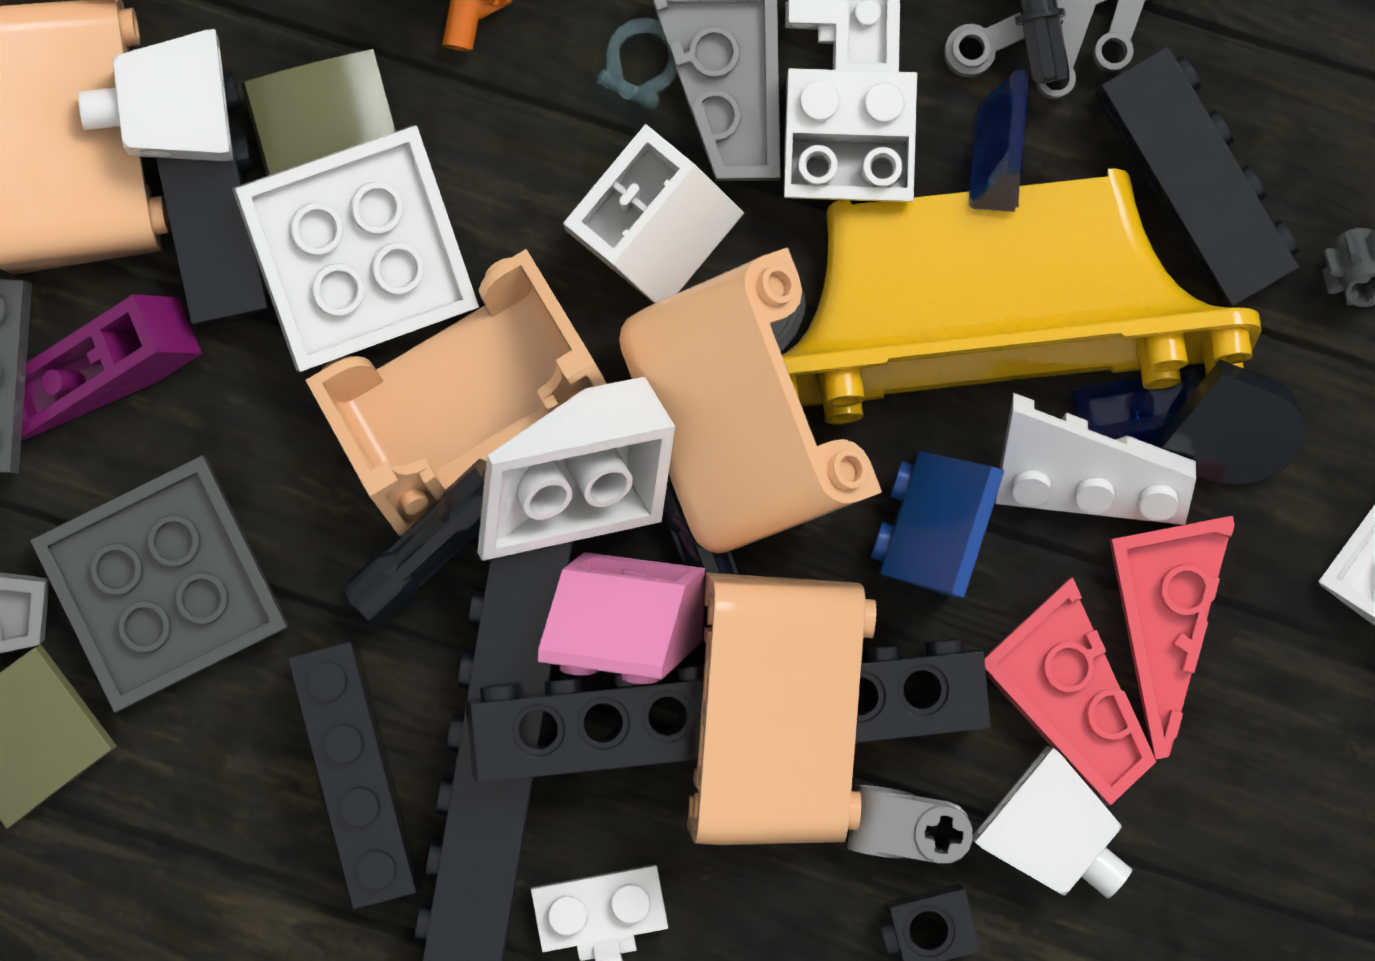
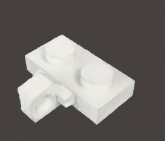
(861, 30)
(600, 912)

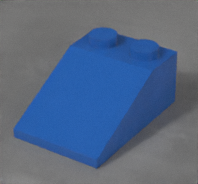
(937, 523)

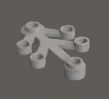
(1074, 28)

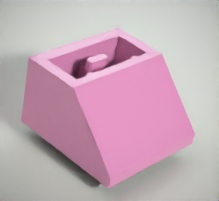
(624, 617)

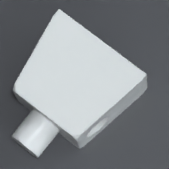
(166, 100)
(1055, 829)

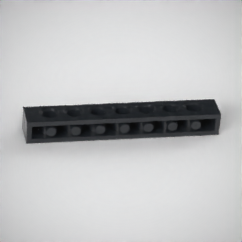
(497, 753)

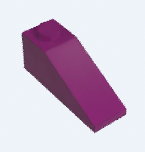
(107, 360)

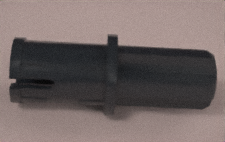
(1044, 39)

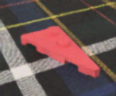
(1165, 597)

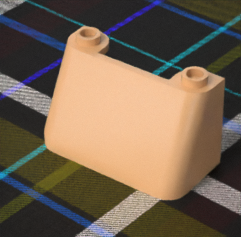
(65, 188)
(457, 393)
(740, 434)
(779, 710)

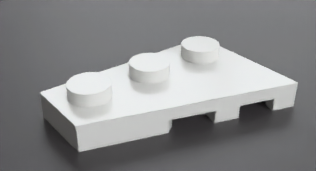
(1076, 470)

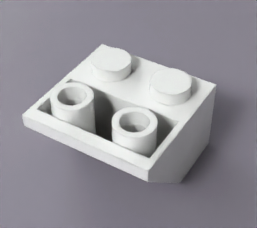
(850, 135)
(653, 217)

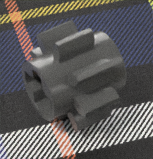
(1352, 267)

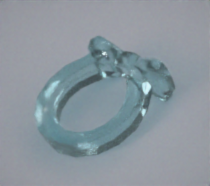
(613, 76)

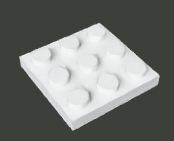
(355, 248)

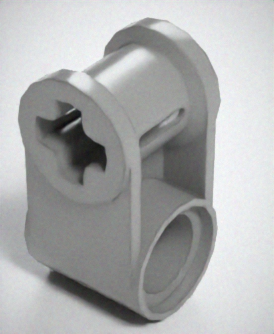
(896, 824)

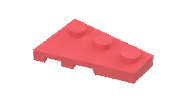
(1067, 691)

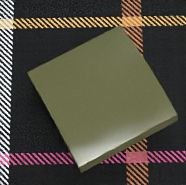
(317, 109)
(44, 735)

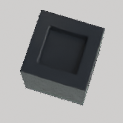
(959, 931)

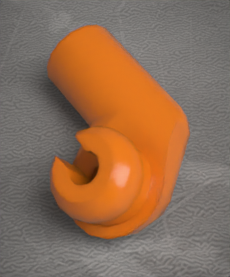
(463, 21)

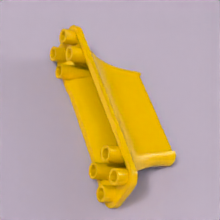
(992, 296)

